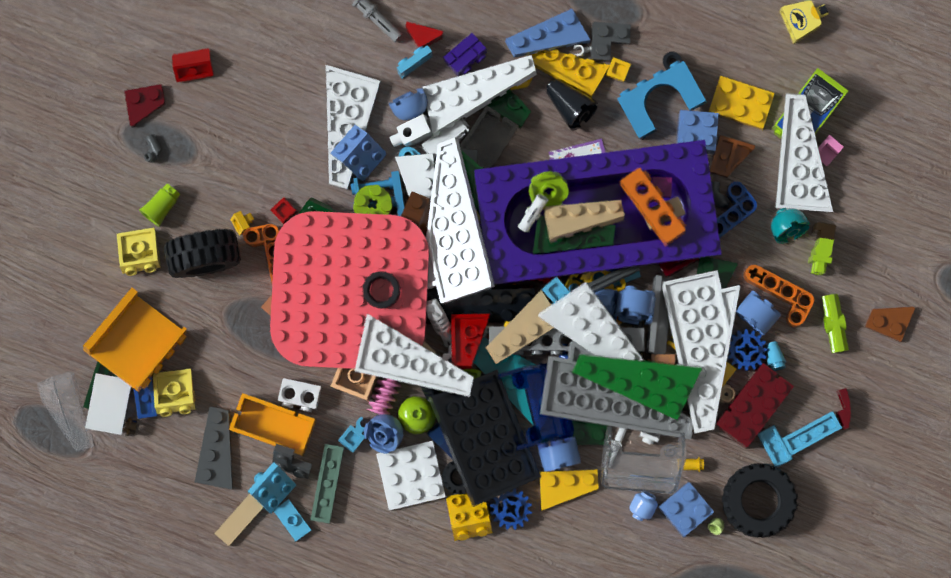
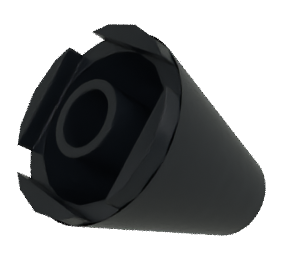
(571, 103)

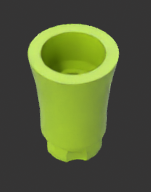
(160, 204)

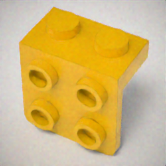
(466, 519)

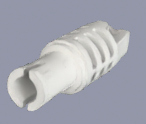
(439, 321)

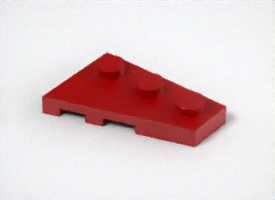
(466, 337)

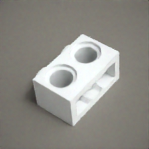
(300, 390)

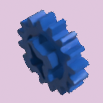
(746, 358)
(518, 520)

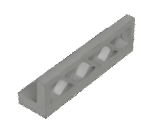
(658, 328)

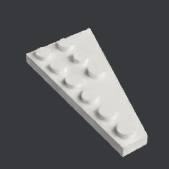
(348, 104)
(800, 167)

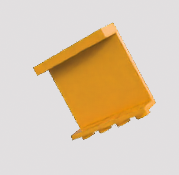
(134, 341)

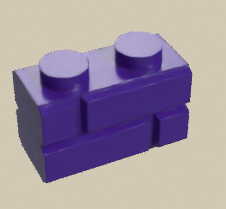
(465, 55)

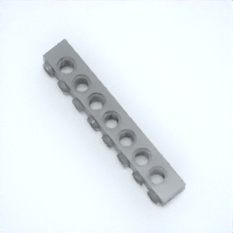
(635, 335)

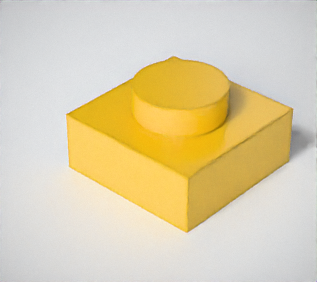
(618, 69)

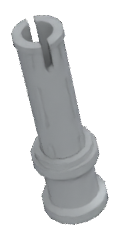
(370, 11)

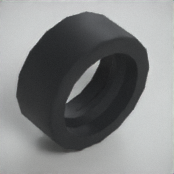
(379, 304)

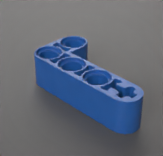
(737, 209)

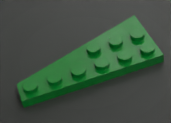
(647, 382)

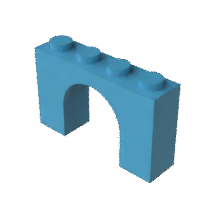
(634, 101)

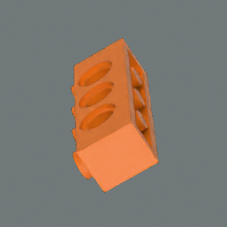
(641, 178)

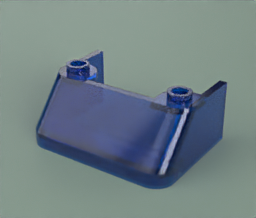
(545, 428)

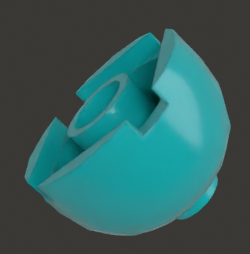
(788, 224)

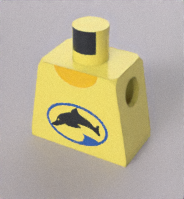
(802, 18)

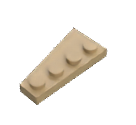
(573, 218)
(521, 330)

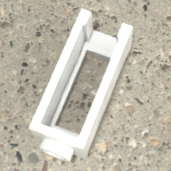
(457, 131)

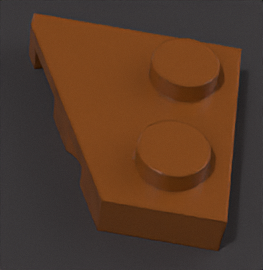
(729, 155)
(890, 321)

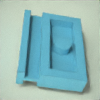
(420, 56)

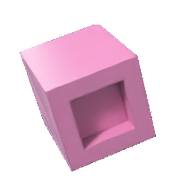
(829, 150)

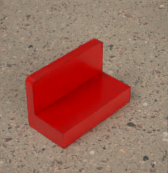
(192, 65)

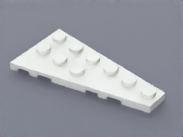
(470, 92)
(589, 324)
(398, 358)

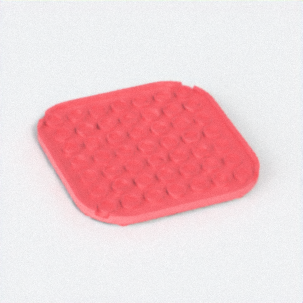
(321, 277)

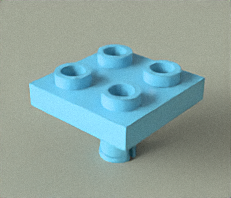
(271, 487)

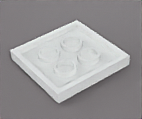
(411, 475)

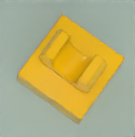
(241, 222)

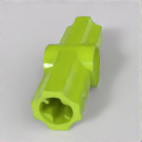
(834, 323)

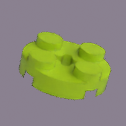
(552, 180)
(373, 193)

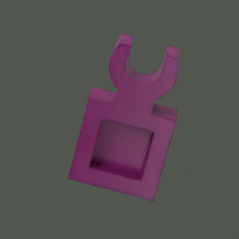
(663, 184)

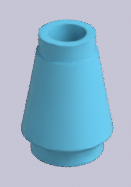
(775, 357)

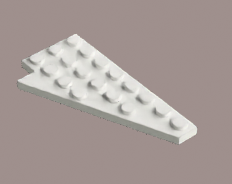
(453, 233)
(701, 329)

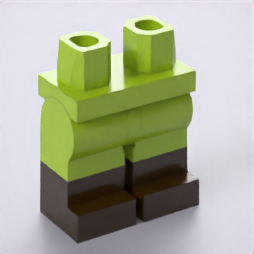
(823, 247)

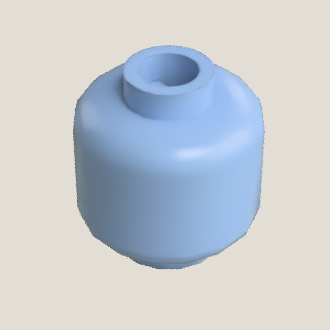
(643, 506)

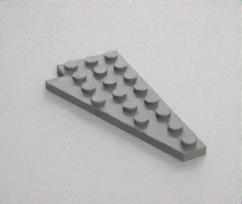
(582, 400)

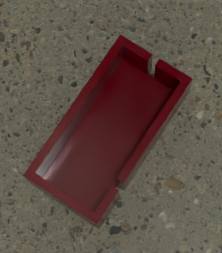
(754, 405)

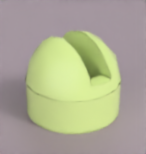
(716, 526)

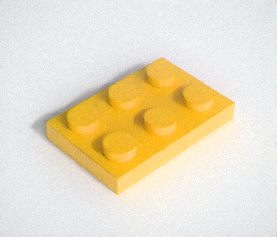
(741, 102)

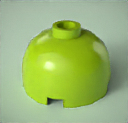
(416, 415)

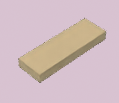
(239, 520)

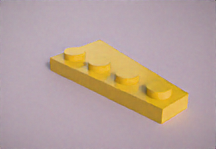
(575, 71)

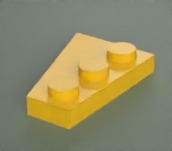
(565, 485)

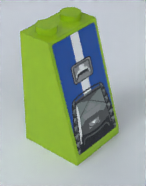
(822, 97)

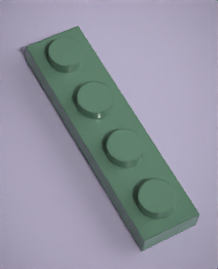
(327, 483)

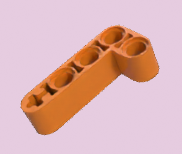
(262, 239)
(776, 291)

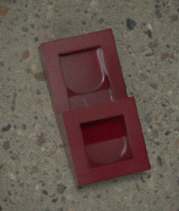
(845, 414)

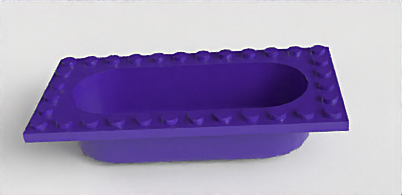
(597, 178)

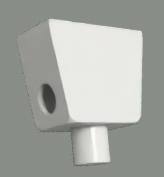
(420, 130)

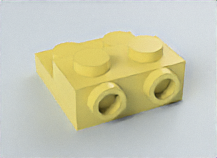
(138, 251)
(174, 392)

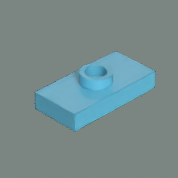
(774, 446)
(292, 520)

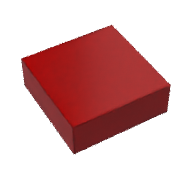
(283, 210)

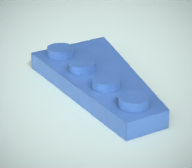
(548, 35)

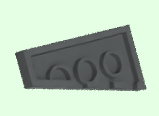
(215, 455)

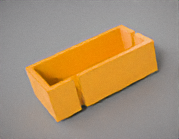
(272, 424)

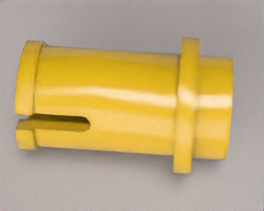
(694, 464)

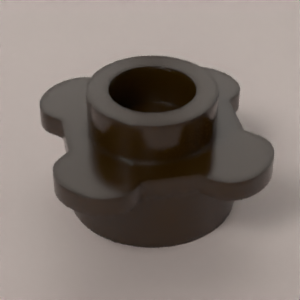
(129, 426)

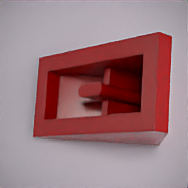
(423, 35)

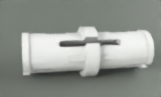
(537, 204)

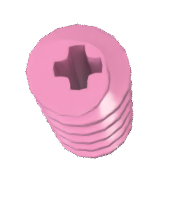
(384, 396)

